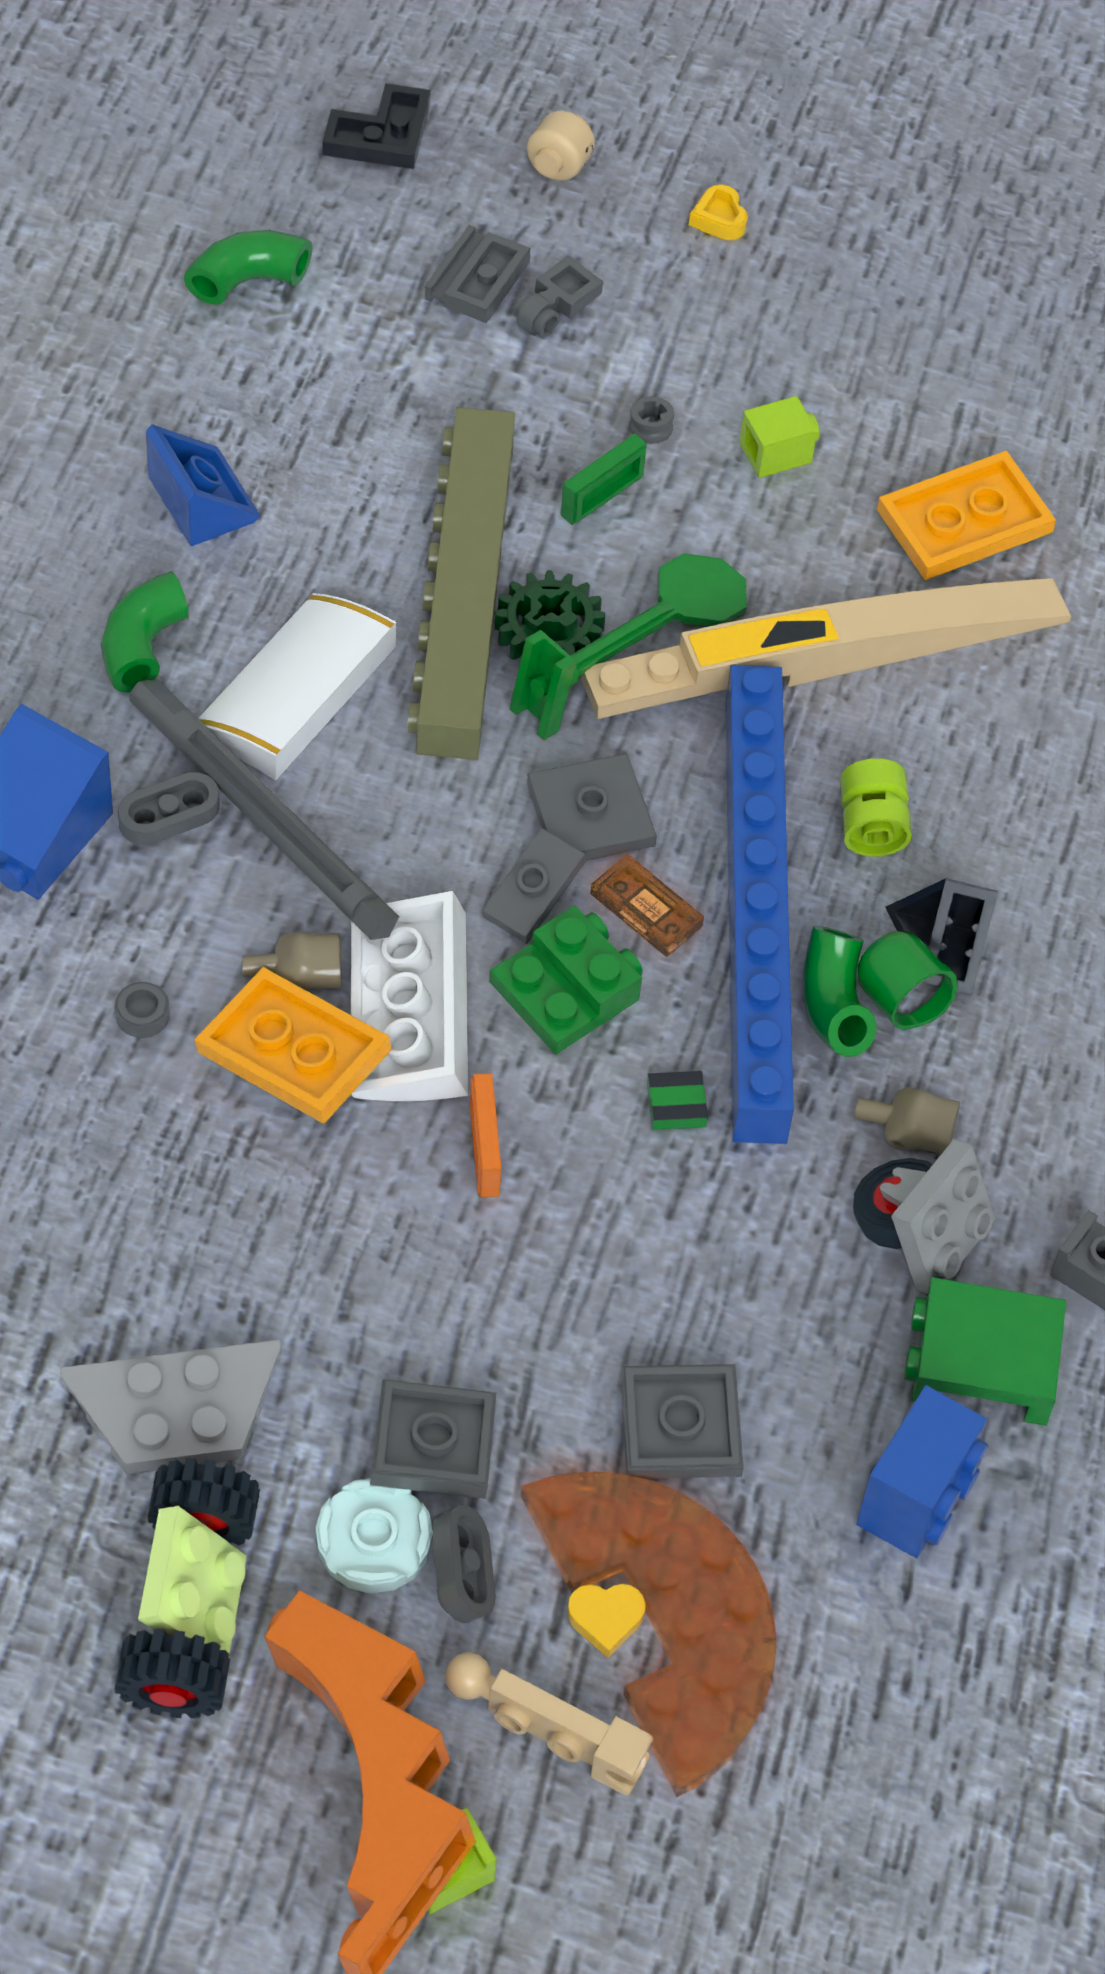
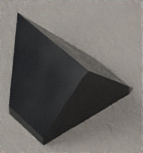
(952, 923)

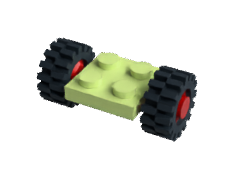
(189, 1589)

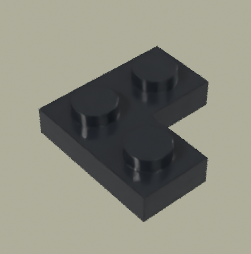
(382, 139)

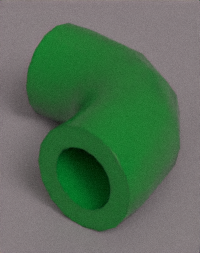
(245, 258)
(135, 624)
(831, 992)

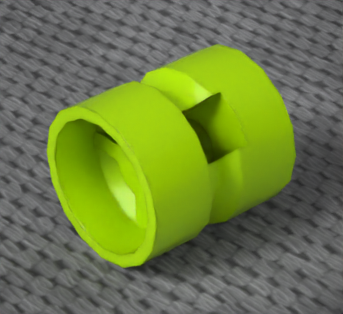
(875, 807)

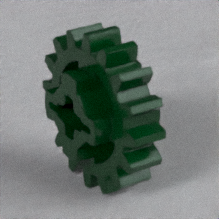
(552, 608)

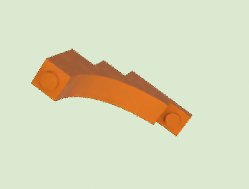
(407, 1835)

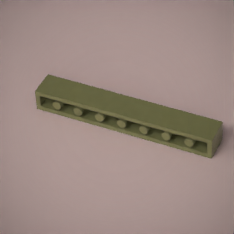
(465, 584)

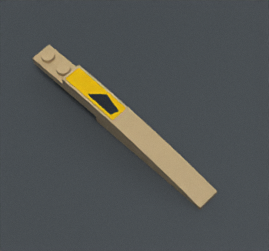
(826, 641)

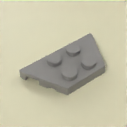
(175, 1402)

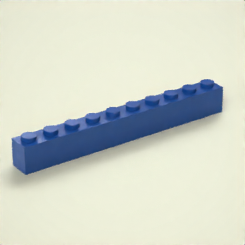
(758, 907)

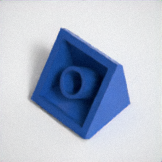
(196, 485)

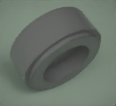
(142, 1009)

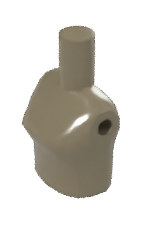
(302, 959)
(913, 1119)

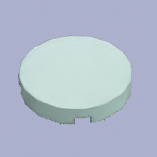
(373, 1537)

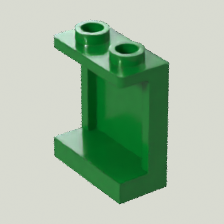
(988, 1345)

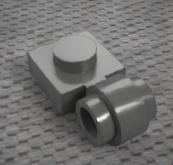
(562, 288)

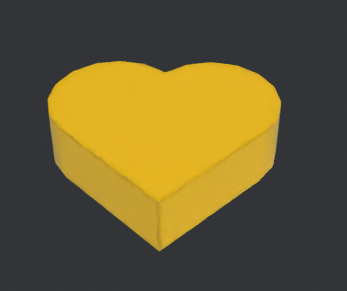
(720, 213)
(607, 1615)

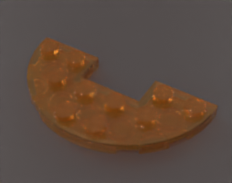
(697, 1595)

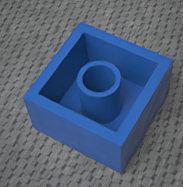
(924, 1473)

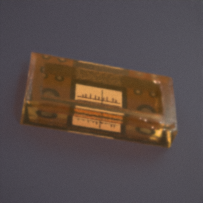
(647, 905)

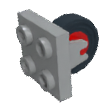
(926, 1210)

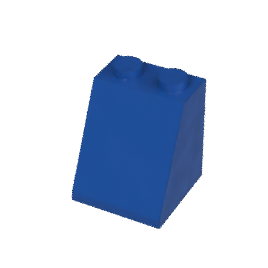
(50, 799)

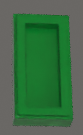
(603, 479)

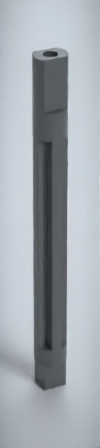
(264, 809)

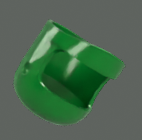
(894, 968)

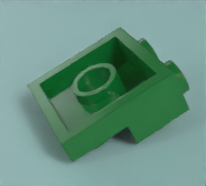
(569, 979)

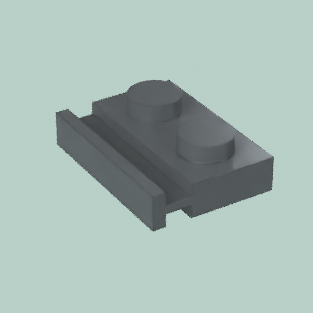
(477, 273)

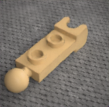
(613, 1750)

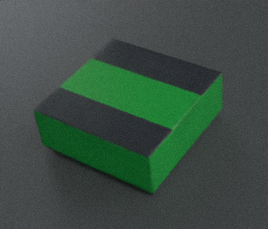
(677, 1100)

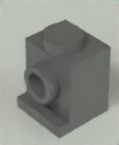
(1082, 1260)

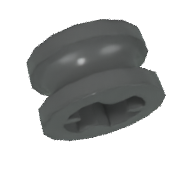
(652, 431)

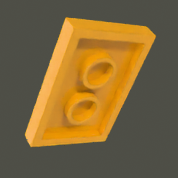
(965, 515)
(293, 1045)

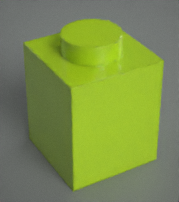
(778, 436)

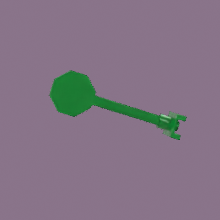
(689, 590)

